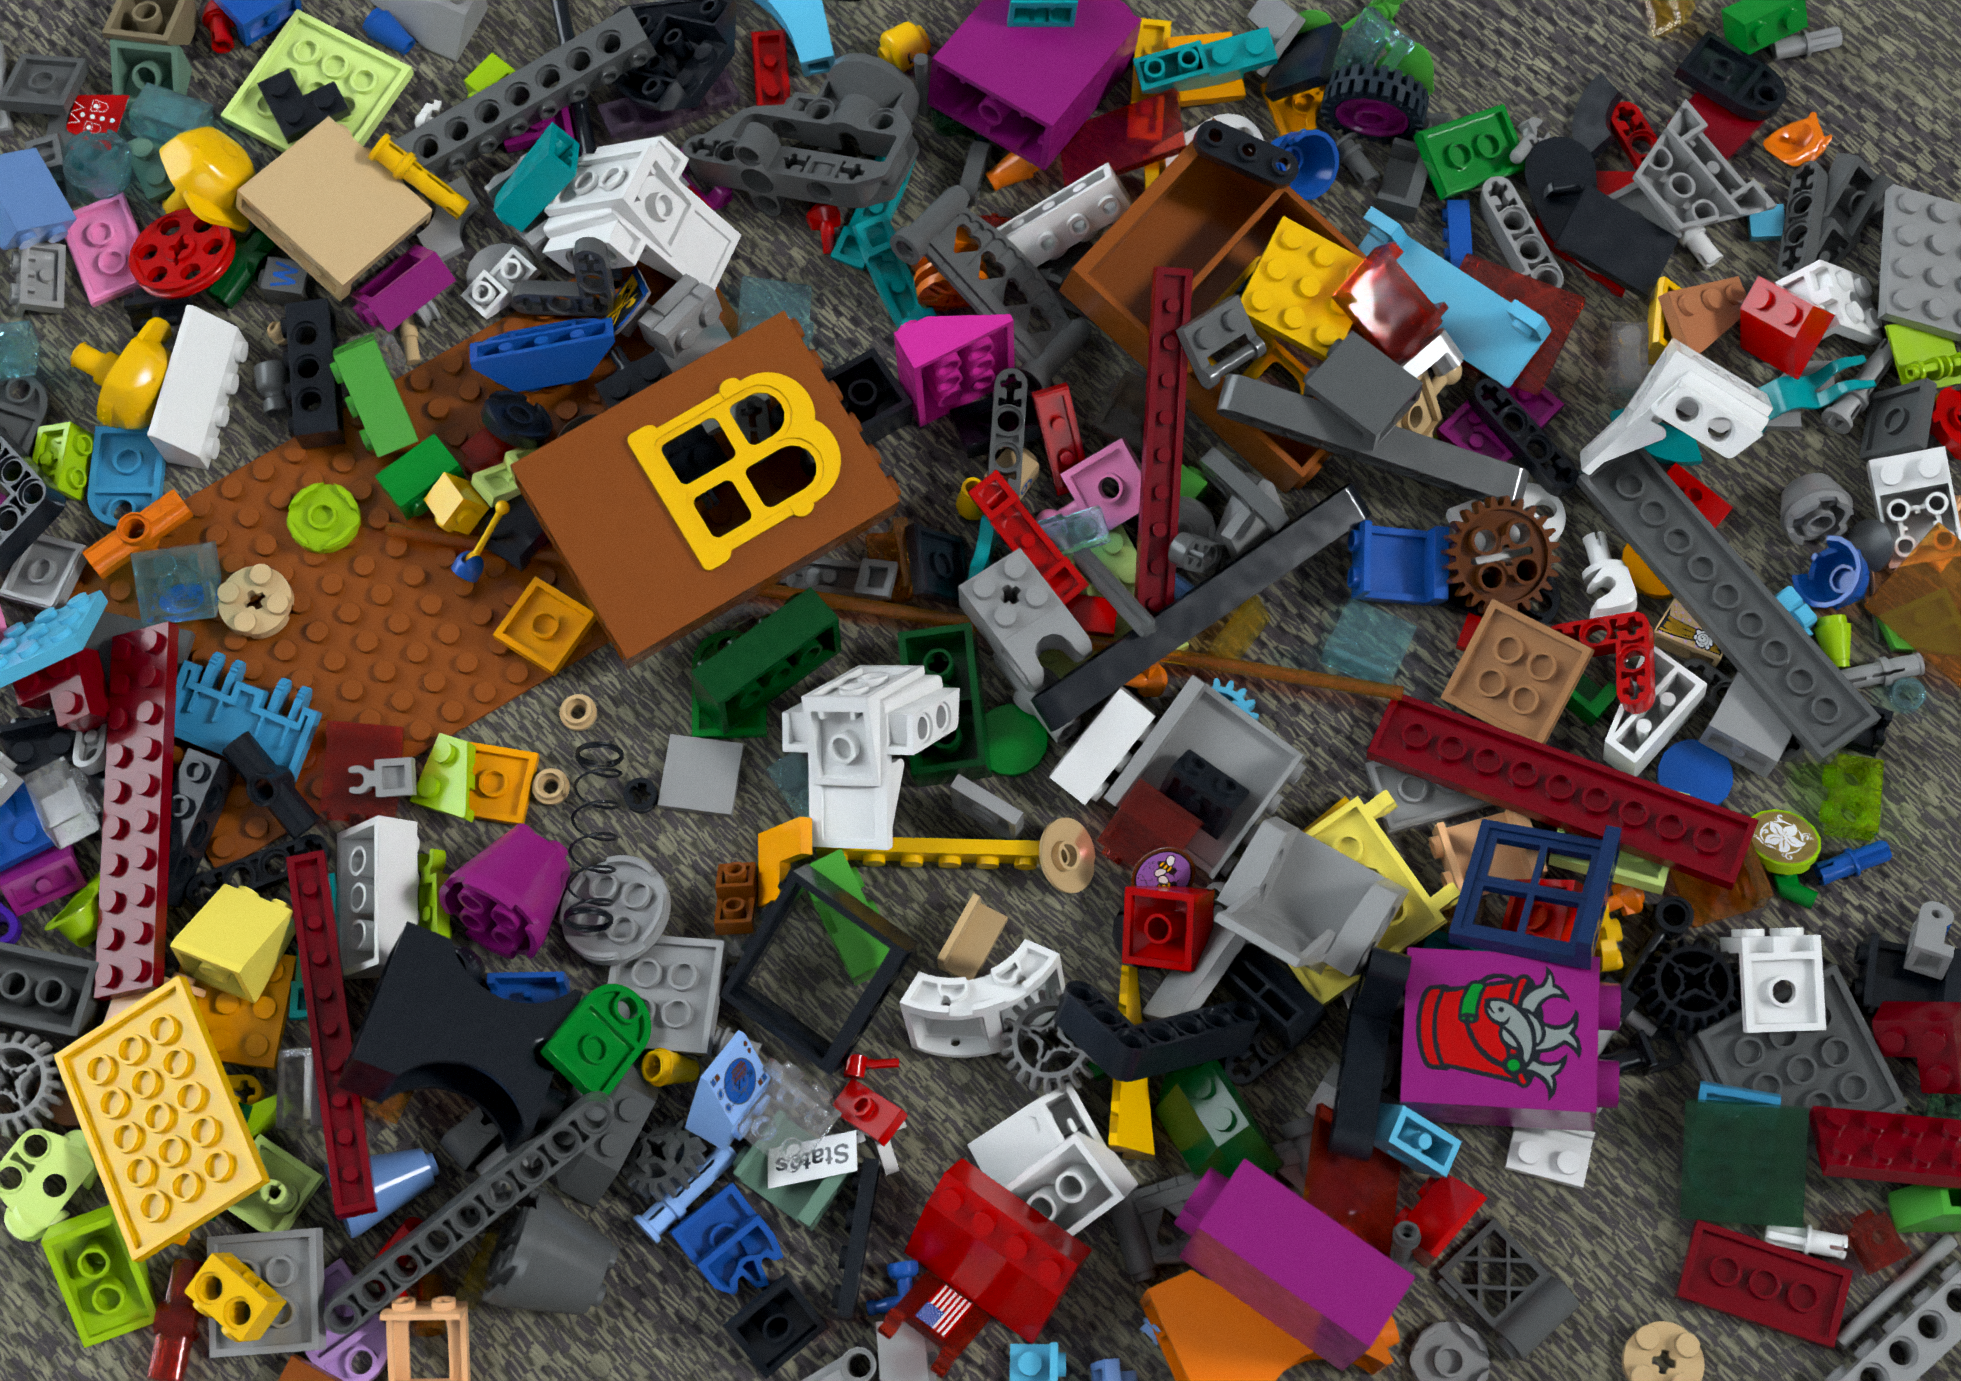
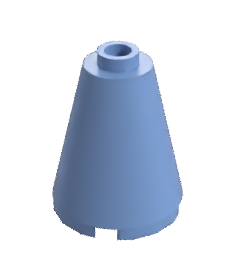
(397, 1181)

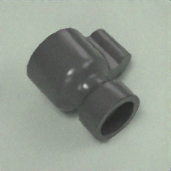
(270, 383)

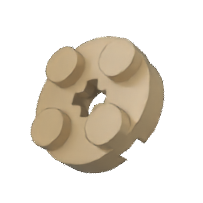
(253, 581)
(1666, 1337)

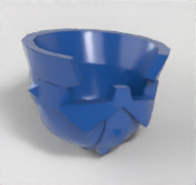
(1316, 159)
(1835, 576)

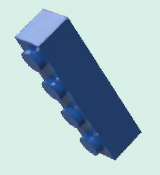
(1457, 231)

